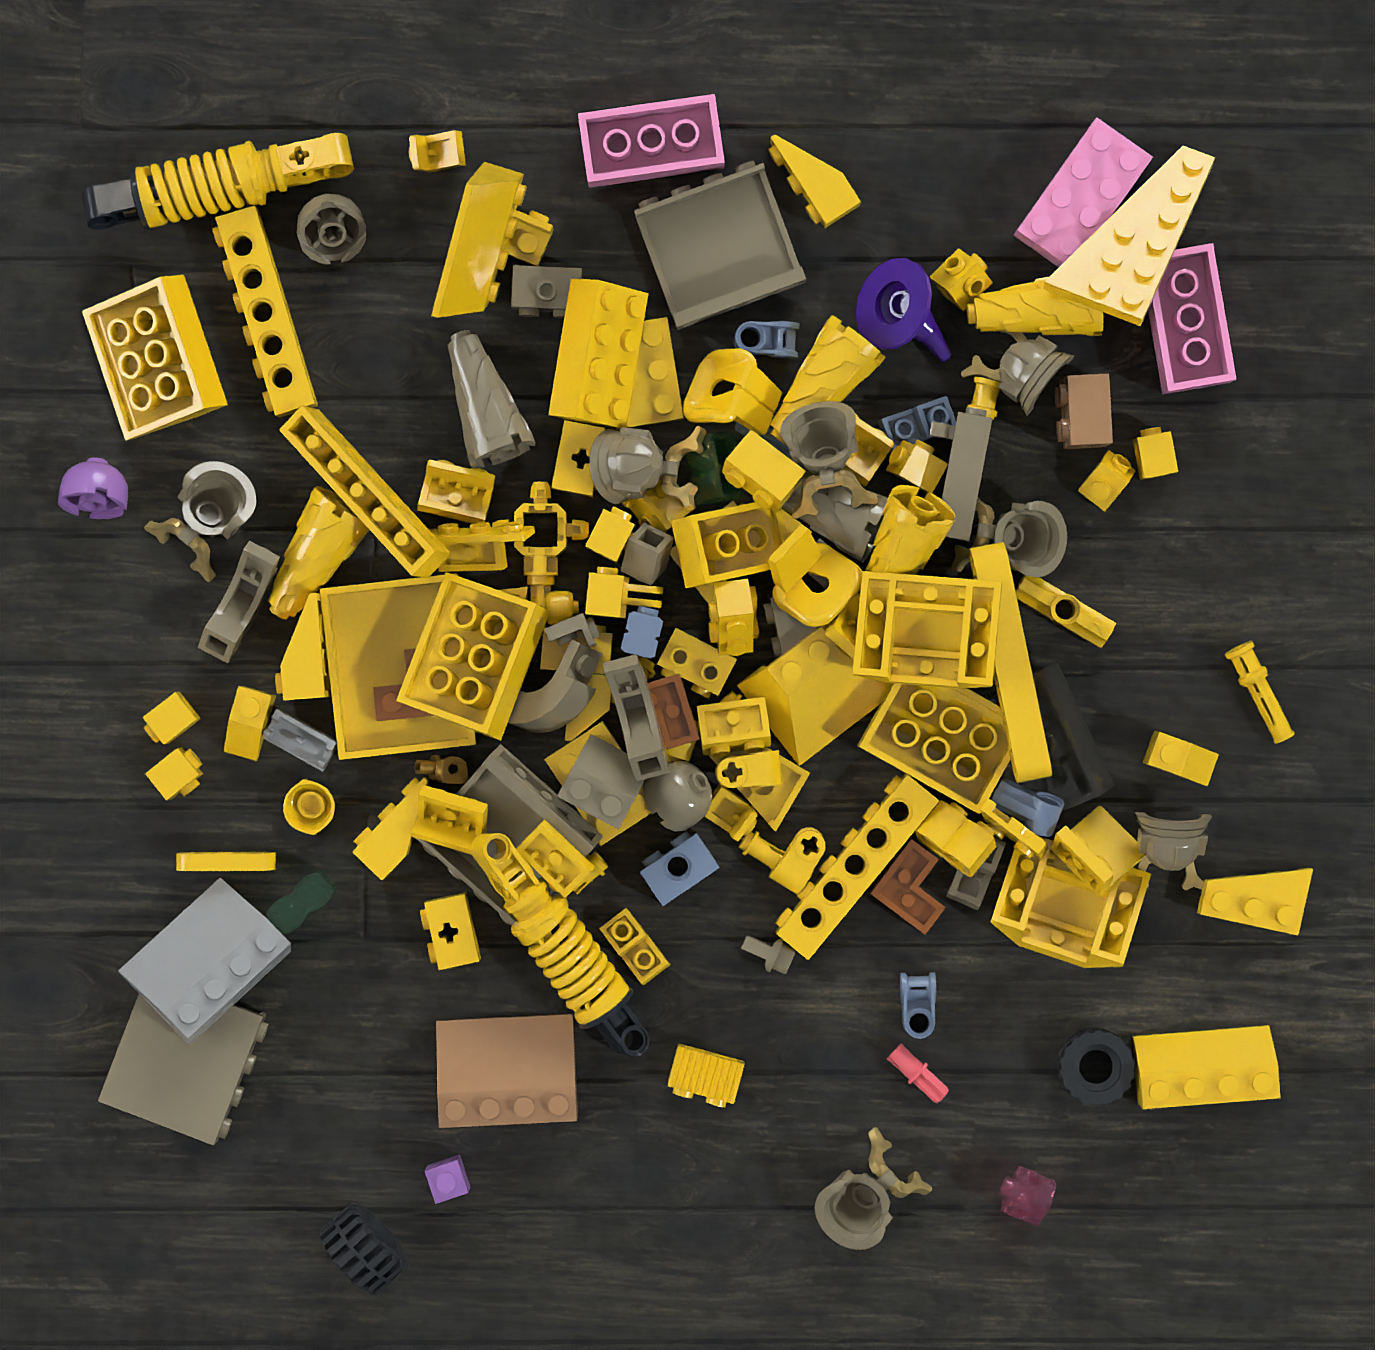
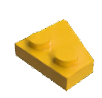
(1025, 841)

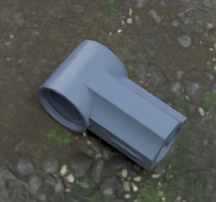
(1036, 809)

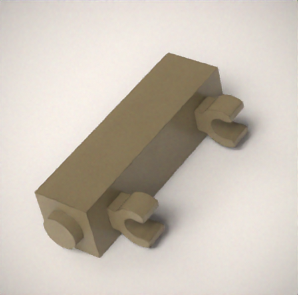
(964, 466)

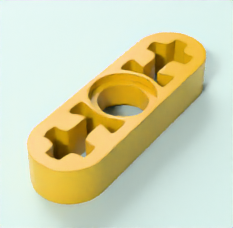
(226, 861)

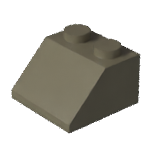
(601, 782)

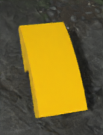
(634, 946)

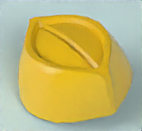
(308, 807)

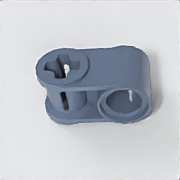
(770, 339)
(918, 1001)

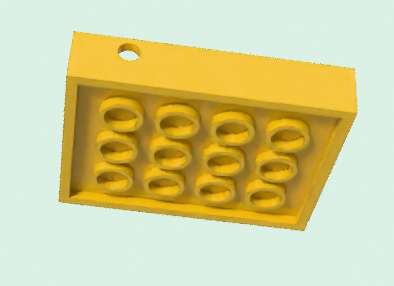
(365, 649)

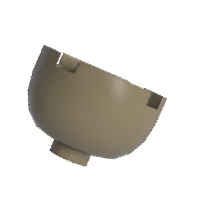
(331, 228)
(679, 796)

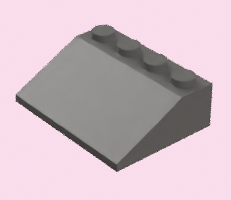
(206, 960)

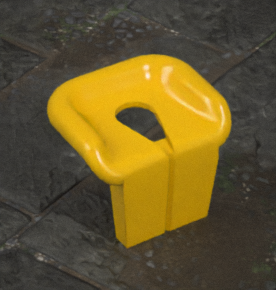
(749, 402)
(804, 555)

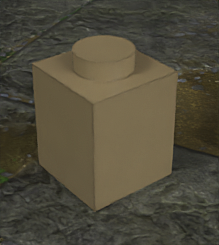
(647, 554)

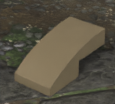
(972, 889)

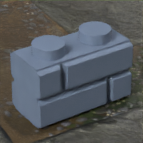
(643, 630)

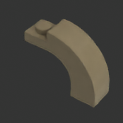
(240, 603)
(562, 696)
(637, 717)

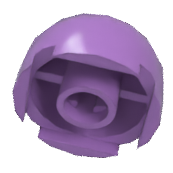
(94, 488)

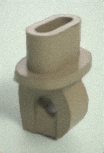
(777, 956)

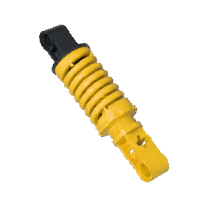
(214, 184)
(562, 947)

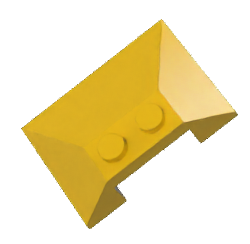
(927, 630)
(813, 694)
(1061, 917)

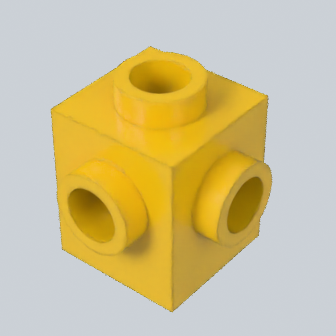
(961, 278)

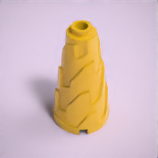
(1033, 310)
(830, 370)
(909, 531)
(323, 539)

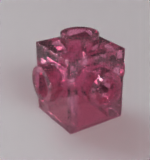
(1027, 1195)

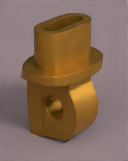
(438, 769)

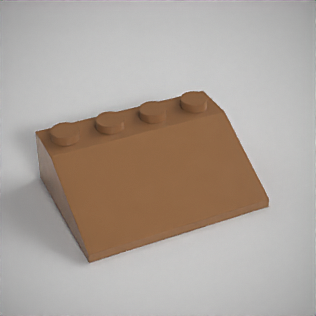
(506, 1070)

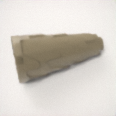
(485, 405)
(848, 527)

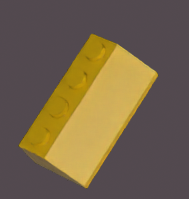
(1205, 1067)

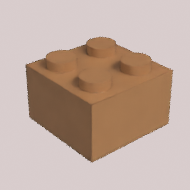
(1084, 411)

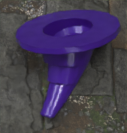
(897, 308)

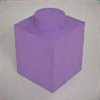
(447, 1179)

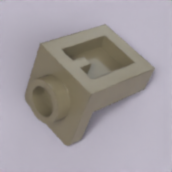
(566, 630)

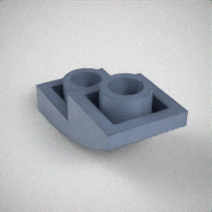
(917, 422)

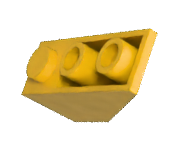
(822, 185)
(391, 839)

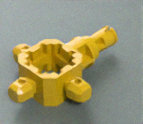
(542, 562)

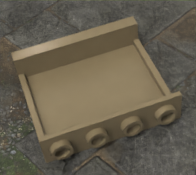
(719, 245)
(515, 808)
(183, 1084)

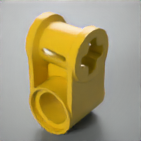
(756, 770)
(797, 865)

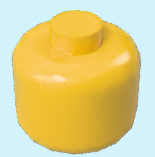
(560, 606)

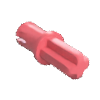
(918, 1073)

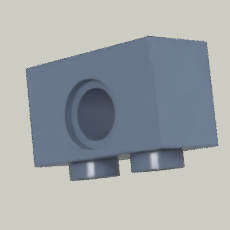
(669, 886)

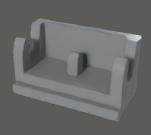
(300, 739)

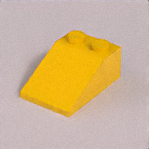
(727, 543)
(305, 662)

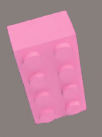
(651, 140)
(1083, 193)
(1191, 323)

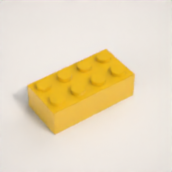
(598, 353)

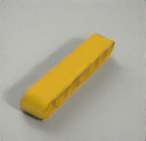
(1013, 671)

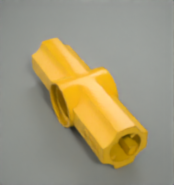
(1083, 620)

